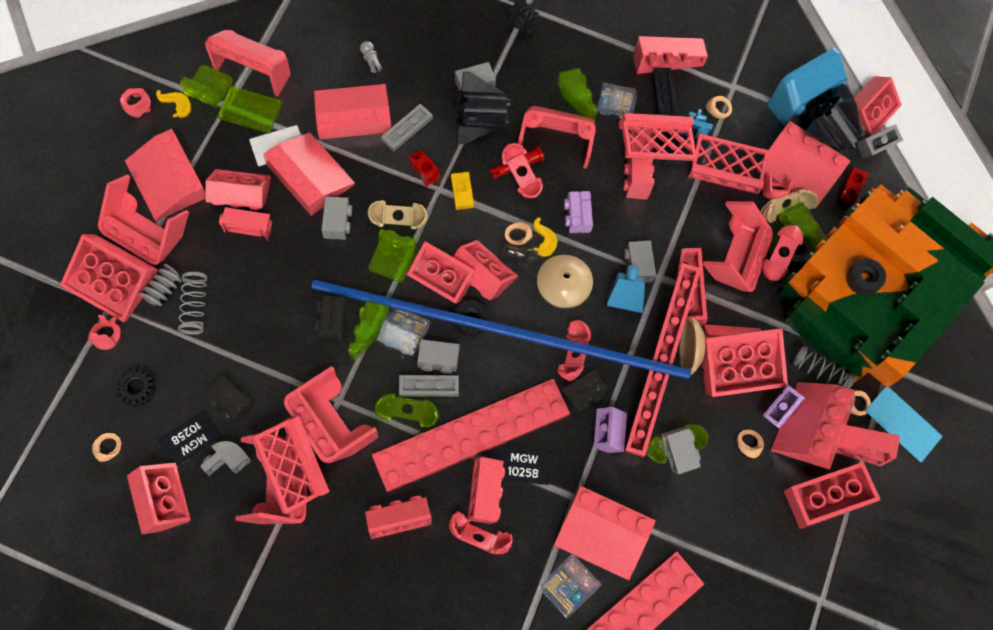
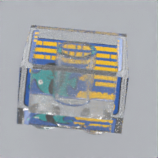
(616, 100)
(403, 331)
(570, 586)

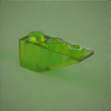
(574, 90)
(801, 216)
(368, 331)

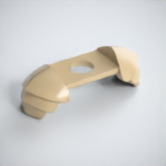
(775, 207)
(382, 214)

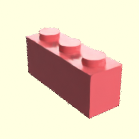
(486, 490)

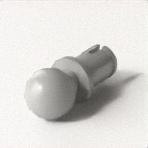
(370, 56)

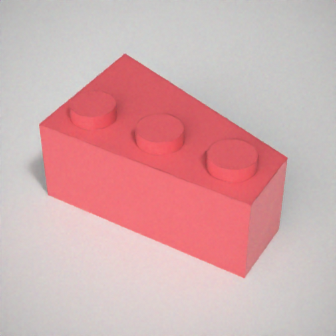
(868, 445)

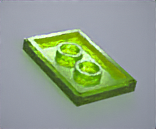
(250, 109)

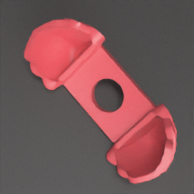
(528, 185)
(776, 267)
(580, 333)
(492, 543)

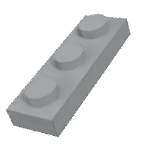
(407, 127)
(429, 385)

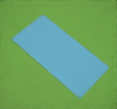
(902, 420)

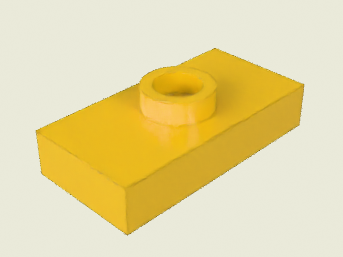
(462, 190)

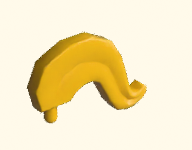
(183, 105)
(550, 241)

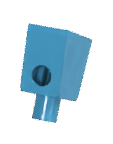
(628, 291)

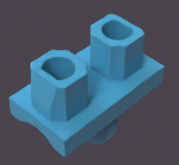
(702, 127)

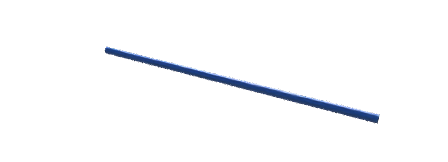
(503, 329)

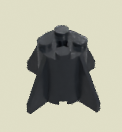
(480, 108)
(835, 121)

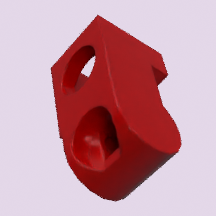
(424, 167)
(853, 185)

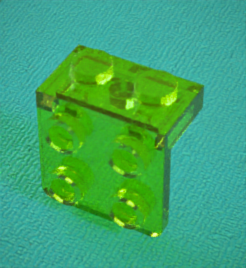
(207, 85)
(393, 255)

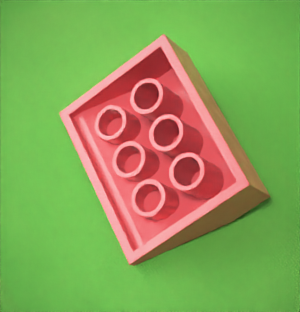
(352, 111)
(806, 160)
(307, 171)
(165, 176)
(107, 276)
(744, 363)
(816, 425)
(604, 533)

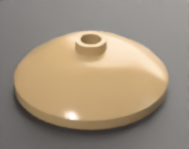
(564, 291)
(691, 345)

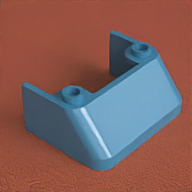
(806, 83)

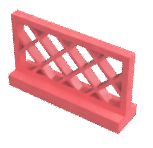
(656, 125)
(725, 178)
(306, 460)

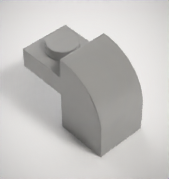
(227, 453)

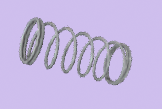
(190, 282)
(800, 357)

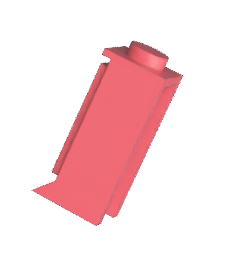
(246, 222)

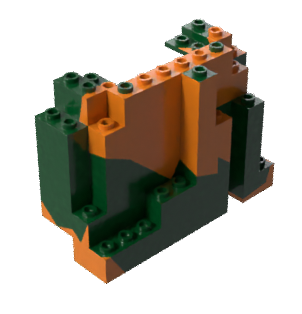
(931, 274)

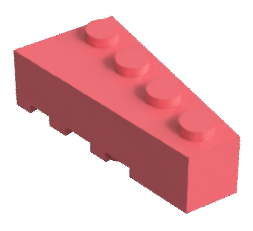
(668, 52)
(639, 171)
(697, 309)

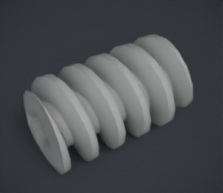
(161, 286)

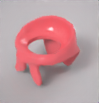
(138, 109)
(771, 193)
(103, 341)

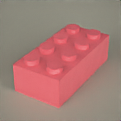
(831, 495)

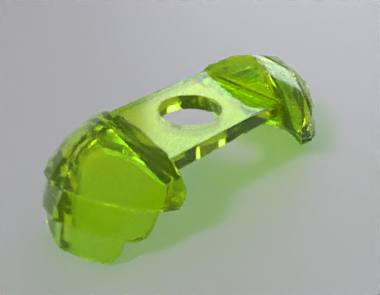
(391, 406)
(657, 451)

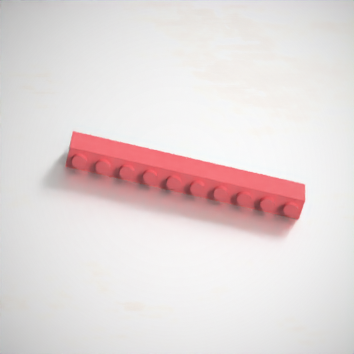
(664, 353)

